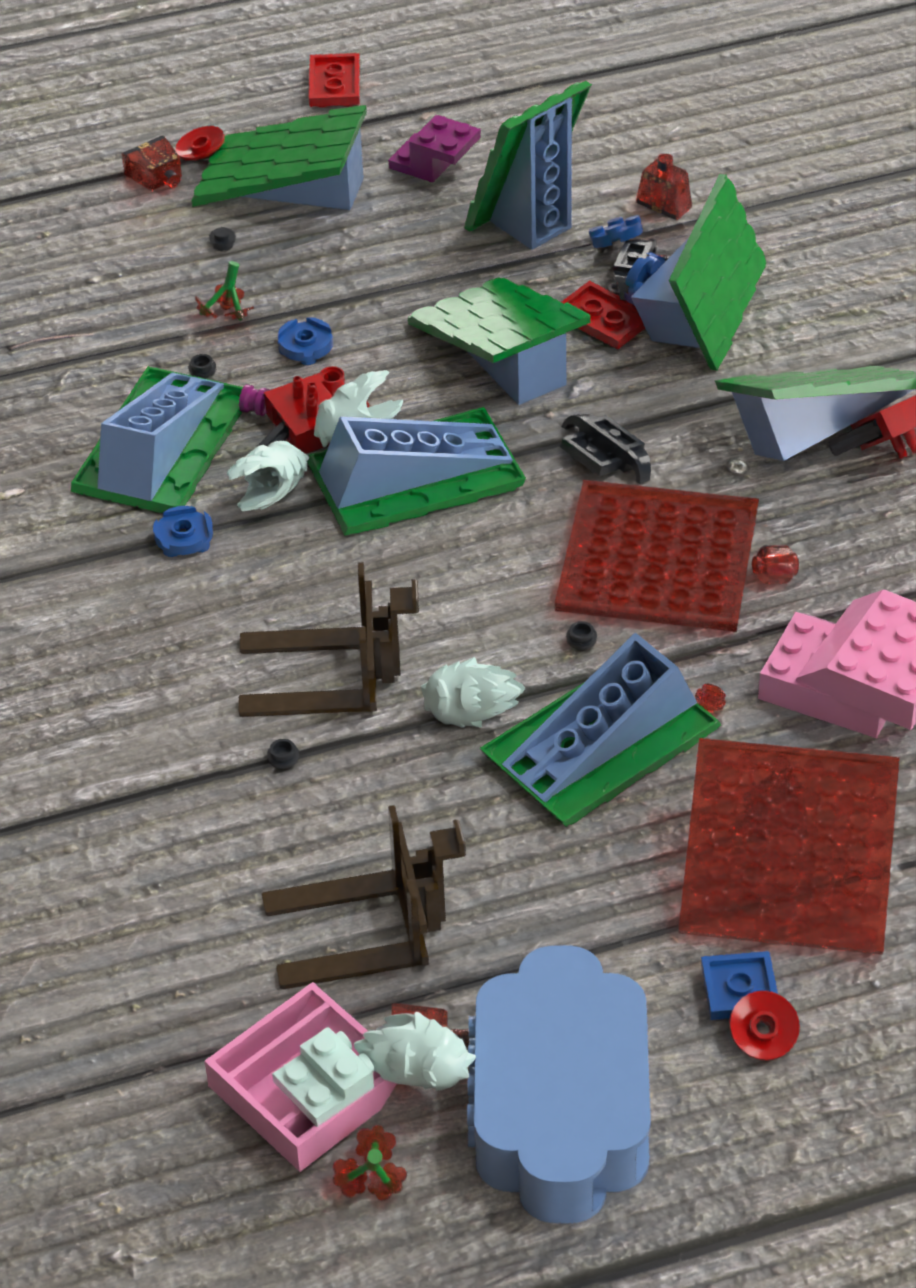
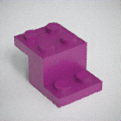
(434, 148)

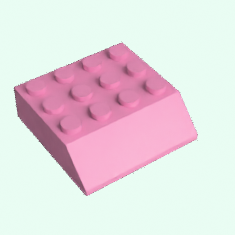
(870, 658)
(788, 659)
(244, 1077)

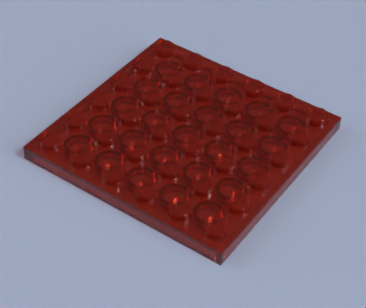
(658, 555)
(790, 846)

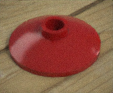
(200, 143)
(771, 1010)

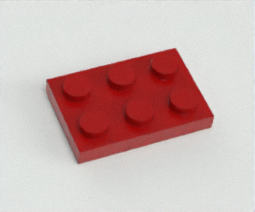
(334, 80)
(610, 318)

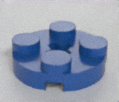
(616, 230)
(641, 272)
(294, 340)
(195, 538)

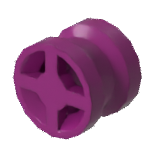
(252, 400)

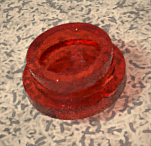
(711, 697)

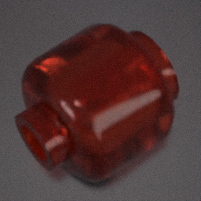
(775, 564)

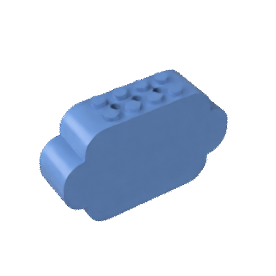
(560, 1084)

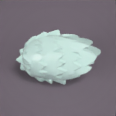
(351, 402)
(270, 473)
(470, 693)
(416, 1052)

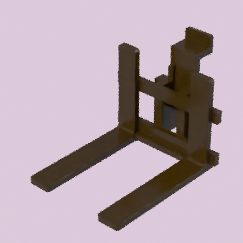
(378, 653)
(421, 896)

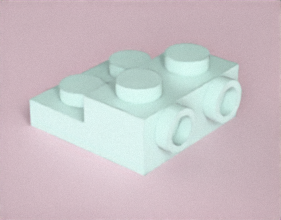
(325, 1076)

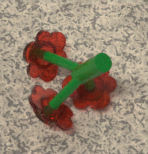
(227, 296)
(374, 1146)

